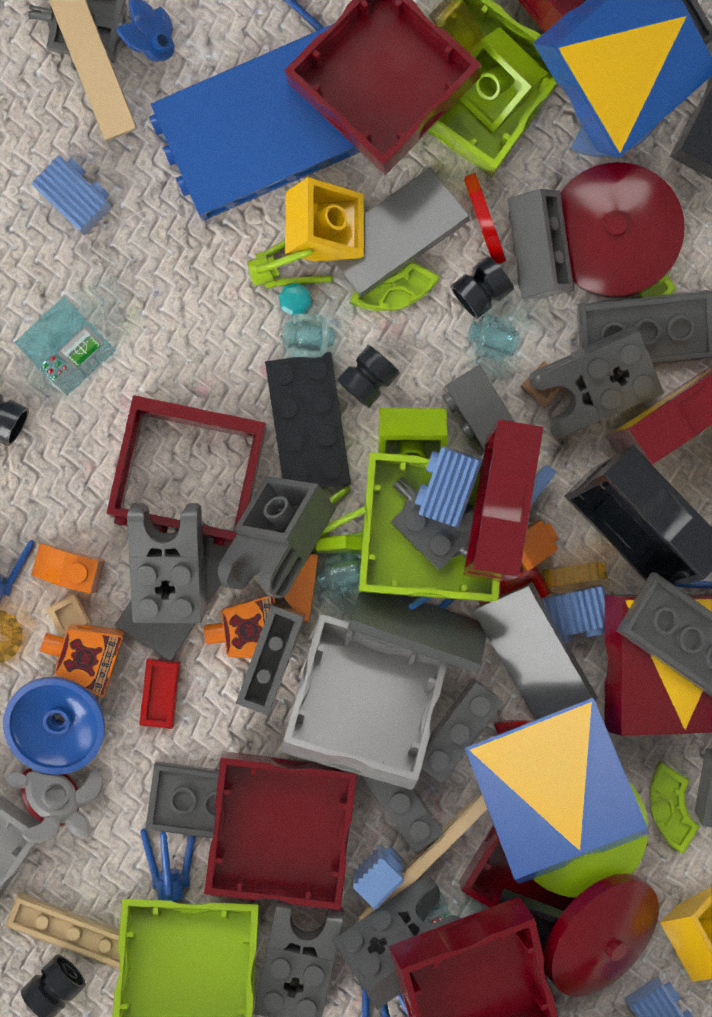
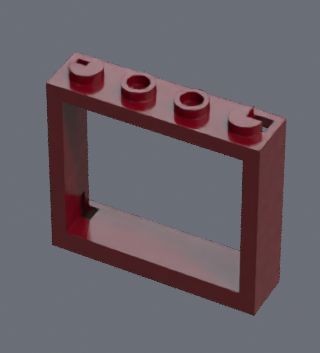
(195, 417)

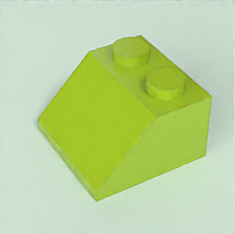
(505, 79)
(412, 431)

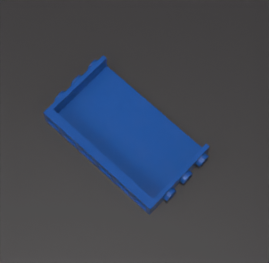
(246, 133)

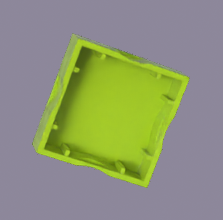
(463, 130)
(389, 559)
(186, 959)

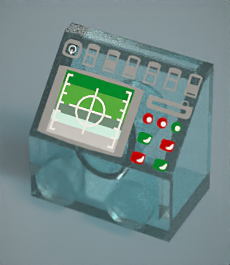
(65, 346)

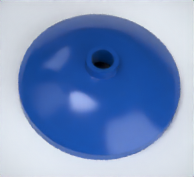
(43, 740)

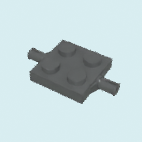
(106, 14)
(432, 538)

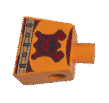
(240, 627)
(85, 655)

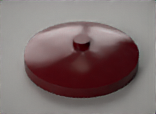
(621, 229)
(601, 935)

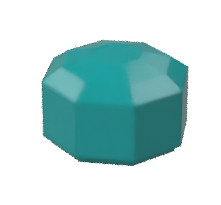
(294, 299)

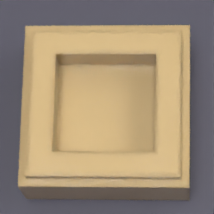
(66, 612)

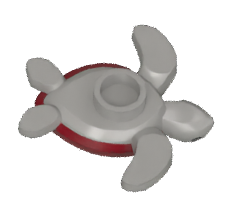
(55, 802)

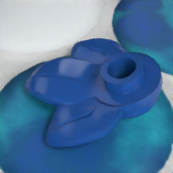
(149, 31)

